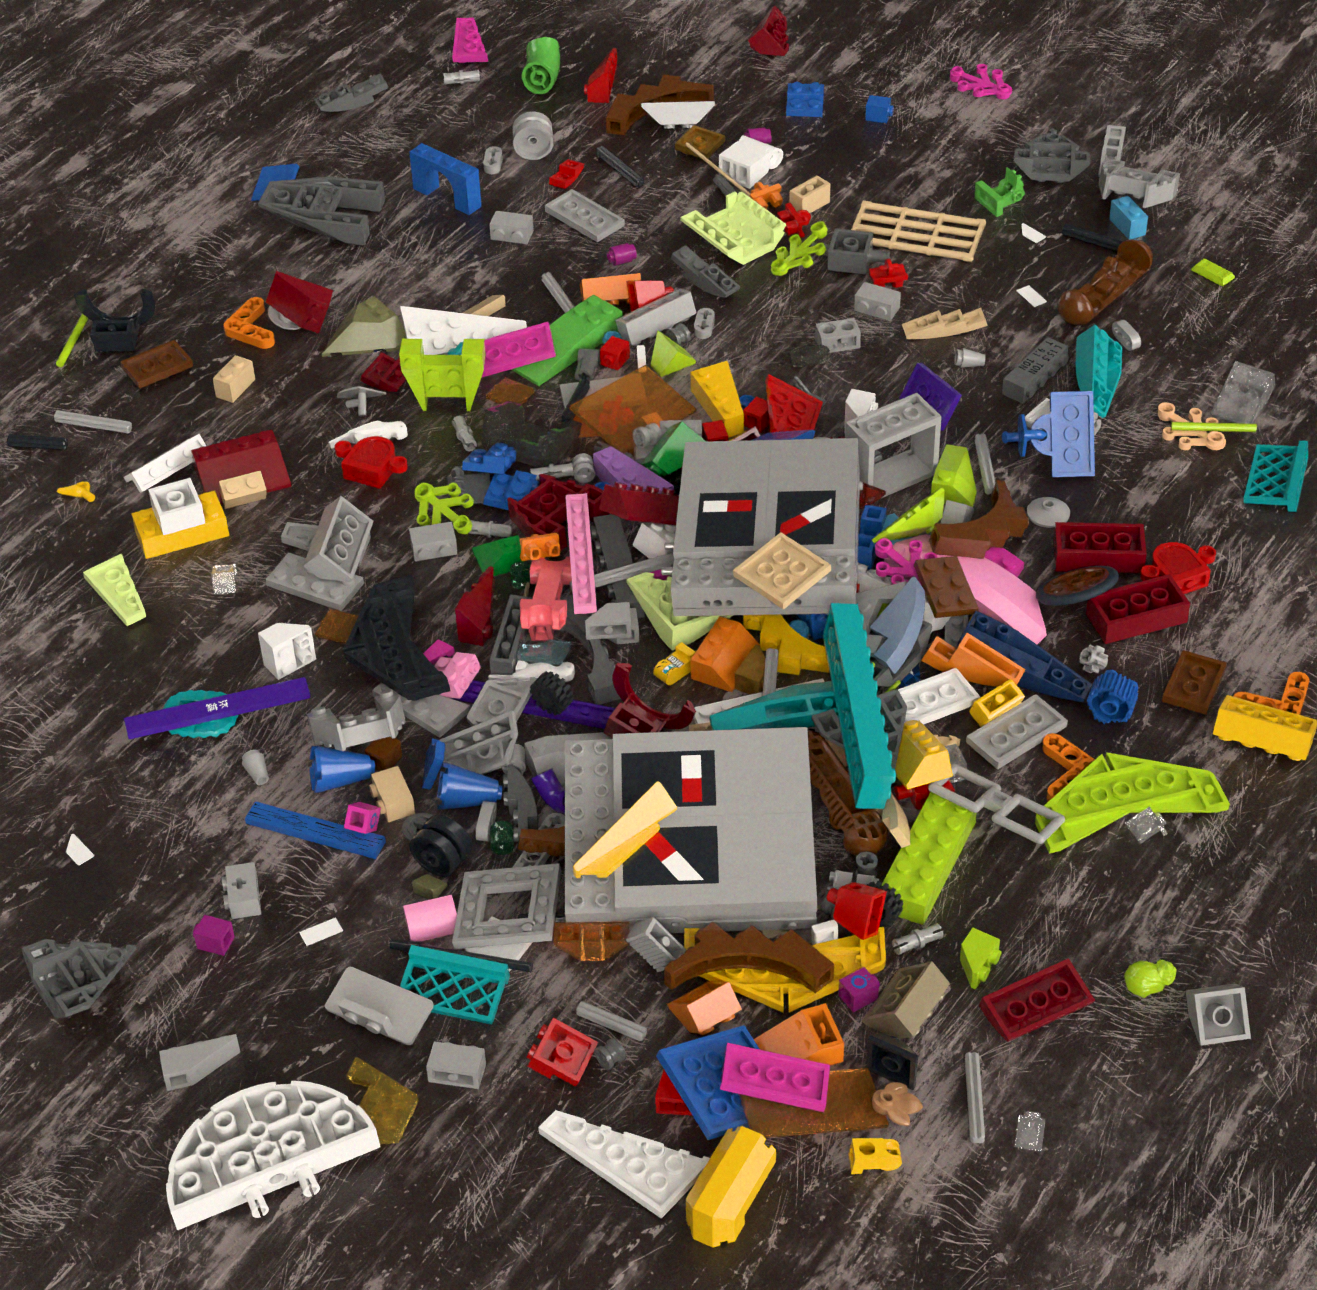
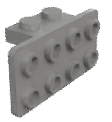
(379, 1006)

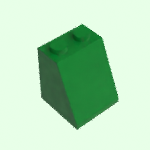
(669, 450)

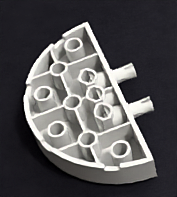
(262, 1144)

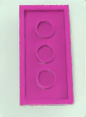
(518, 349)
(775, 1077)

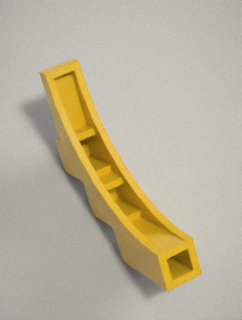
(793, 649)

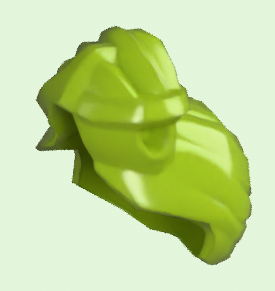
(1148, 978)

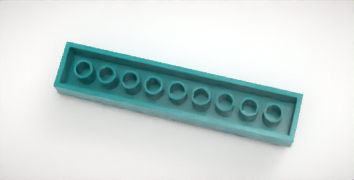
(858, 707)

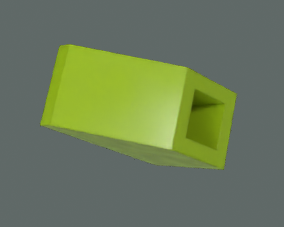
(978, 954)

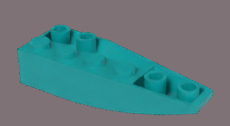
(1098, 366)
(781, 709)

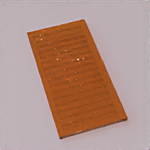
(846, 1109)

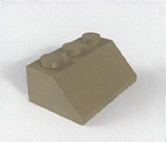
(907, 1000)

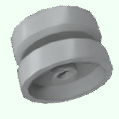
(532, 135)

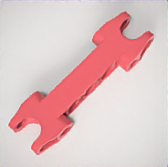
(546, 603)

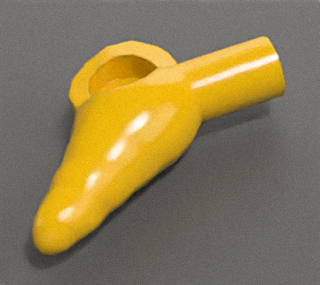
(80, 490)

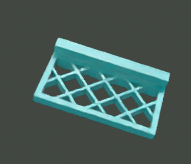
(1293, 476)
(463, 967)

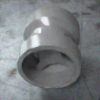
(647, 435)
(583, 468)

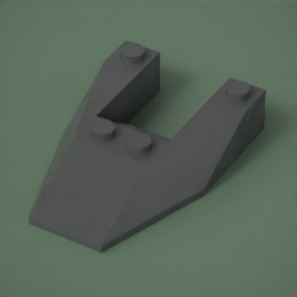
(313, 204)

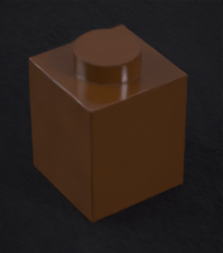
(385, 752)

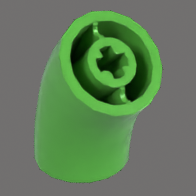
(541, 65)

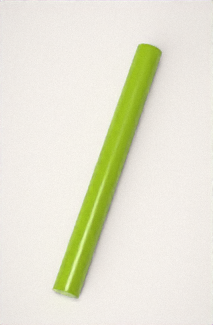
(71, 341)
(1228, 427)

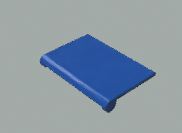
(274, 173)

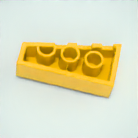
(718, 396)

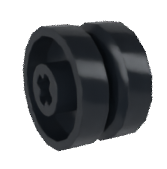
(440, 845)

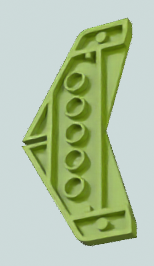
(1131, 786)

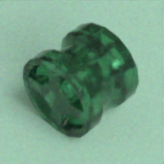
(520, 574)

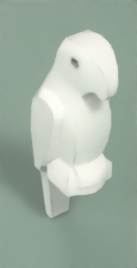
(375, 428)
(525, 671)

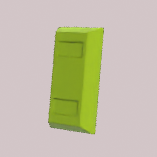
(1213, 272)

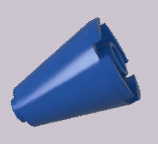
(337, 768)
(465, 788)

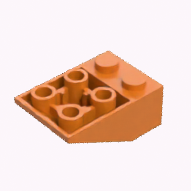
(807, 1036)

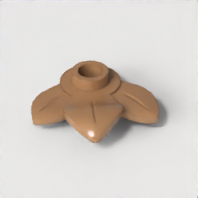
(896, 1103)

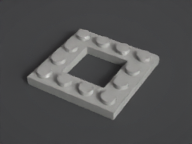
(538, 927)

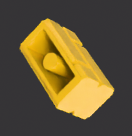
(996, 702)

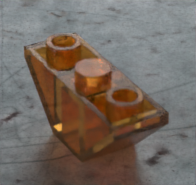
(591, 939)

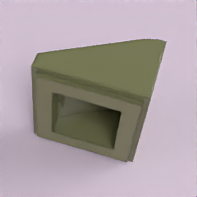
(428, 886)

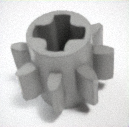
(1093, 659)

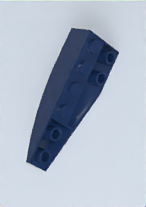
(1042, 672)

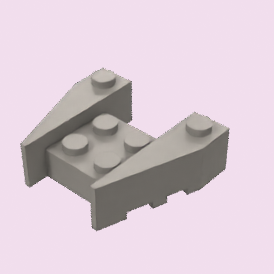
(1142, 184)
(361, 728)

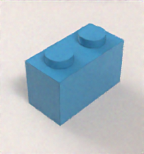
(1128, 217)

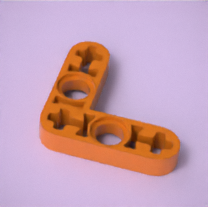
(238, 327)
(1290, 690)
(1074, 766)

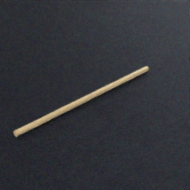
(718, 169)

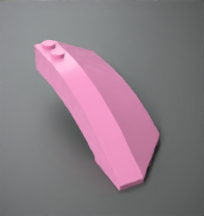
(994, 589)

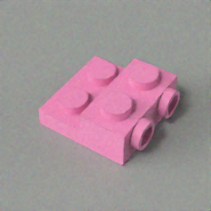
(459, 672)

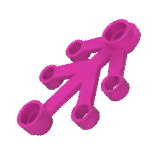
(1001, 89)
(885, 549)

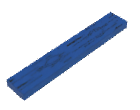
(314, 830)

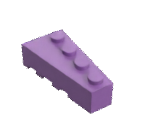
(615, 466)

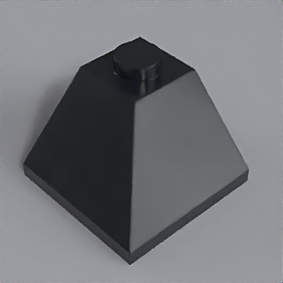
(892, 1059)

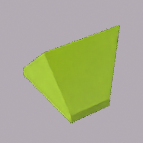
(669, 356)

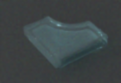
(547, 652)

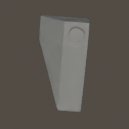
(550, 753)

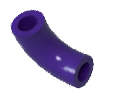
(550, 790)

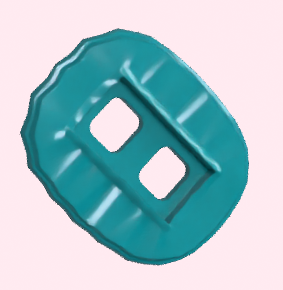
(210, 728)

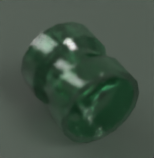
(501, 837)

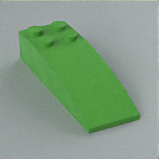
(578, 328)

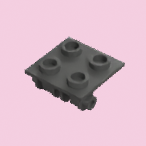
(473, 484)

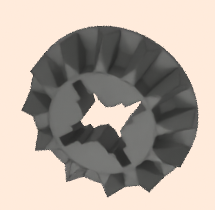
(413, 823)

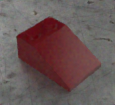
(299, 300)

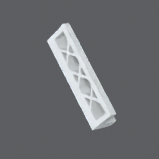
(165, 464)

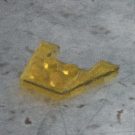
(384, 1102)

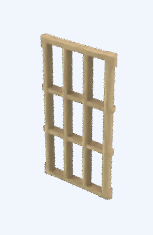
(931, 239)

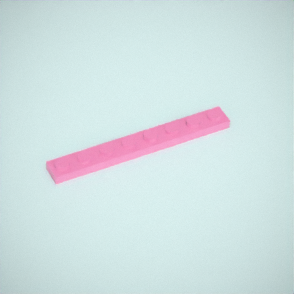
(581, 554)

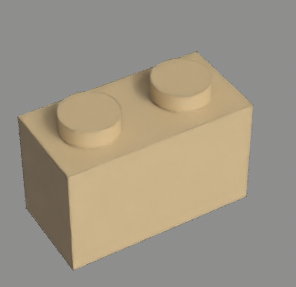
(810, 195)
(234, 378)
(242, 489)
(392, 794)

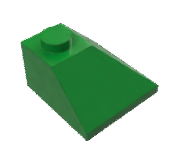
(498, 554)

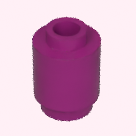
(760, 134)
(621, 254)

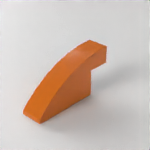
(973, 660)

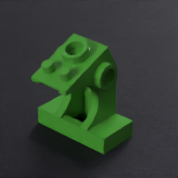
(1008, 192)

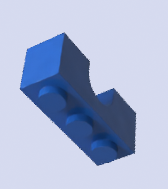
(870, 526)

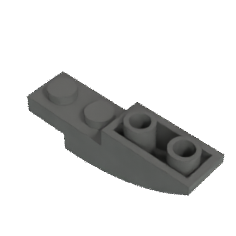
(347, 98)
(705, 276)
(520, 801)

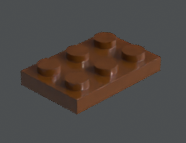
(156, 364)
(946, 586)
(1194, 682)

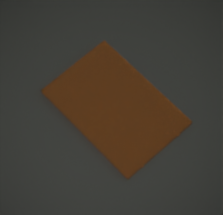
(631, 404)

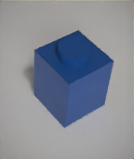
(879, 109)

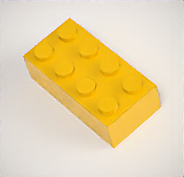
(155, 543)

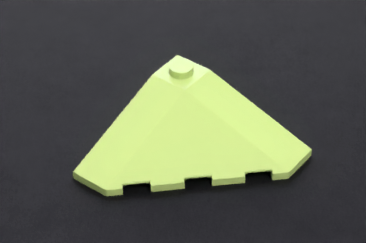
(656, 601)

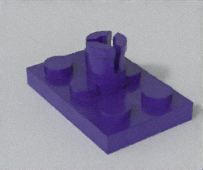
(934, 391)

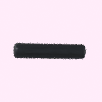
(579, 393)
(37, 442)

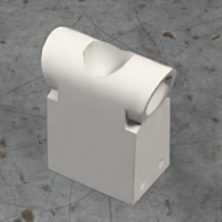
(749, 160)

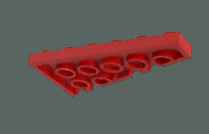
(790, 407)

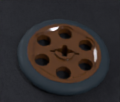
(1077, 585)

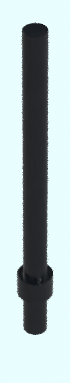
(512, 964)

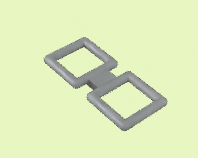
(1000, 804)

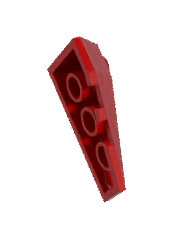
(601, 80)

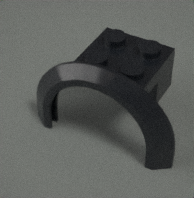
(115, 332)

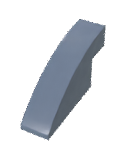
(900, 625)

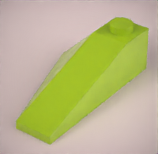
(955, 476)
(917, 519)

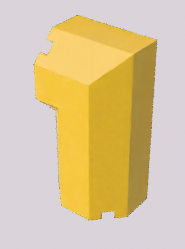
(728, 1186)

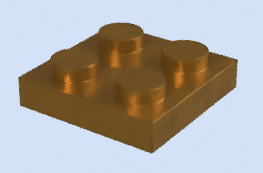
(702, 140)

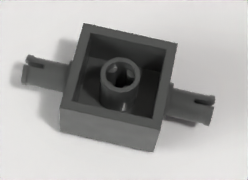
(852, 251)

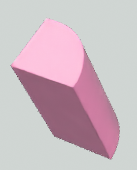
(430, 918)

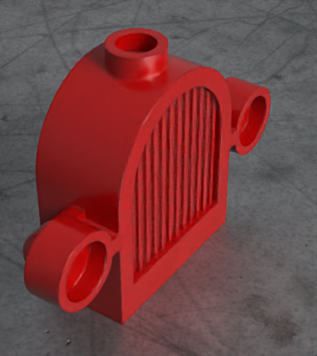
(370, 461)
(1182, 563)

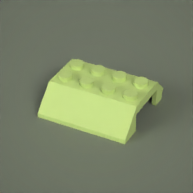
(740, 230)

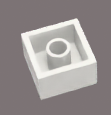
(176, 506)

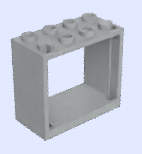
(888, 426)

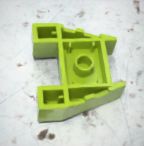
(443, 373)

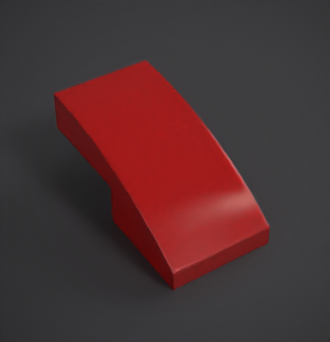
(567, 174)

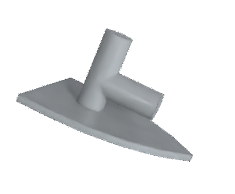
(360, 394)

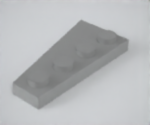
(302, 536)
(433, 713)

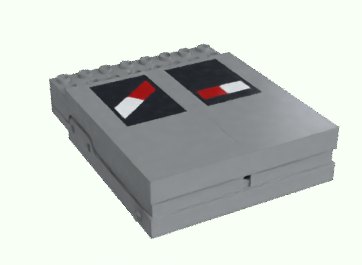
(744, 496)
(729, 851)

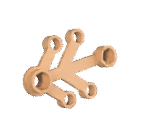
(1213, 440)

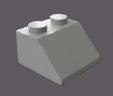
(1219, 1013)

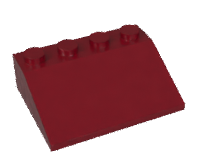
(239, 458)

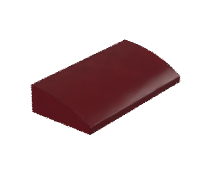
(1036, 1000)

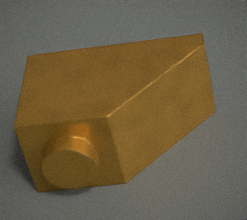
(750, 674)

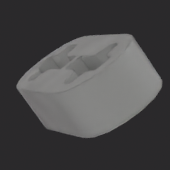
(492, 160)
(701, 322)
(1126, 335)
(486, 819)

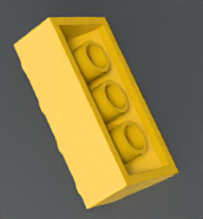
(1265, 728)
(921, 757)

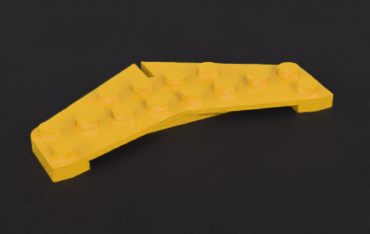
(768, 987)

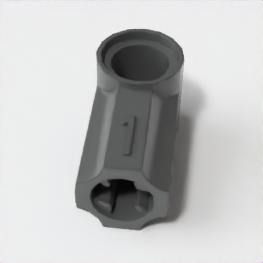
(587, 362)

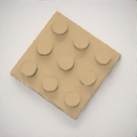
(782, 570)

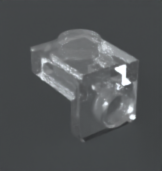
(1030, 1131)

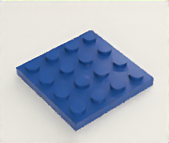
(697, 1074)

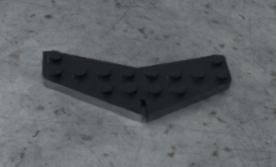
(383, 644)

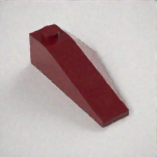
(770, 34)
(476, 611)

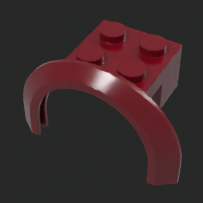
(635, 715)

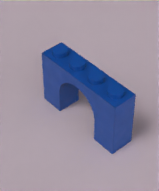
(462, 176)

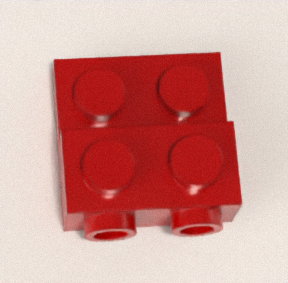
(561, 1052)

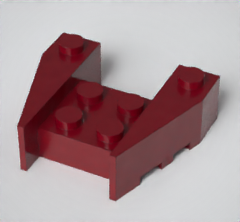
(546, 508)

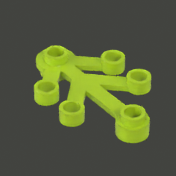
(781, 265)
(426, 494)

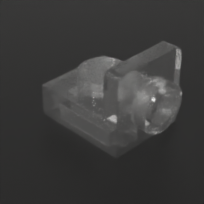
(224, 579)
(1146, 825)

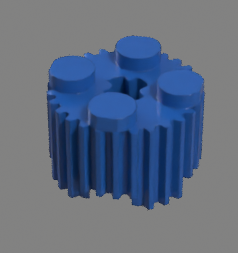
(1112, 697)

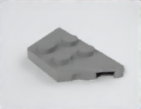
(499, 698)

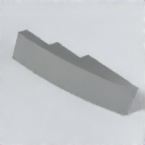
(1113, 143)

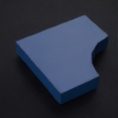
(433, 762)

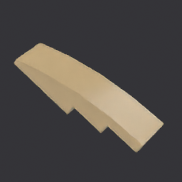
(950, 324)
(896, 821)

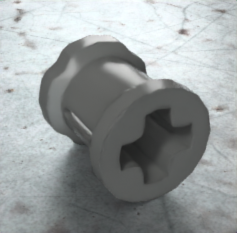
(866, 864)

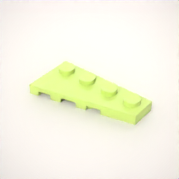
(117, 589)

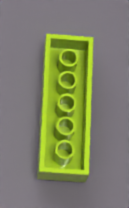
(928, 860)

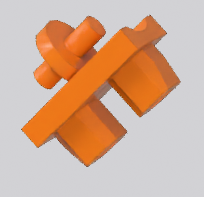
(763, 194)
(539, 546)

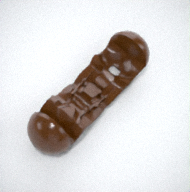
(1114, 278)
(861, 827)

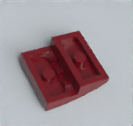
(384, 374)

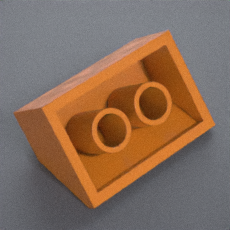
(610, 289)
(722, 654)

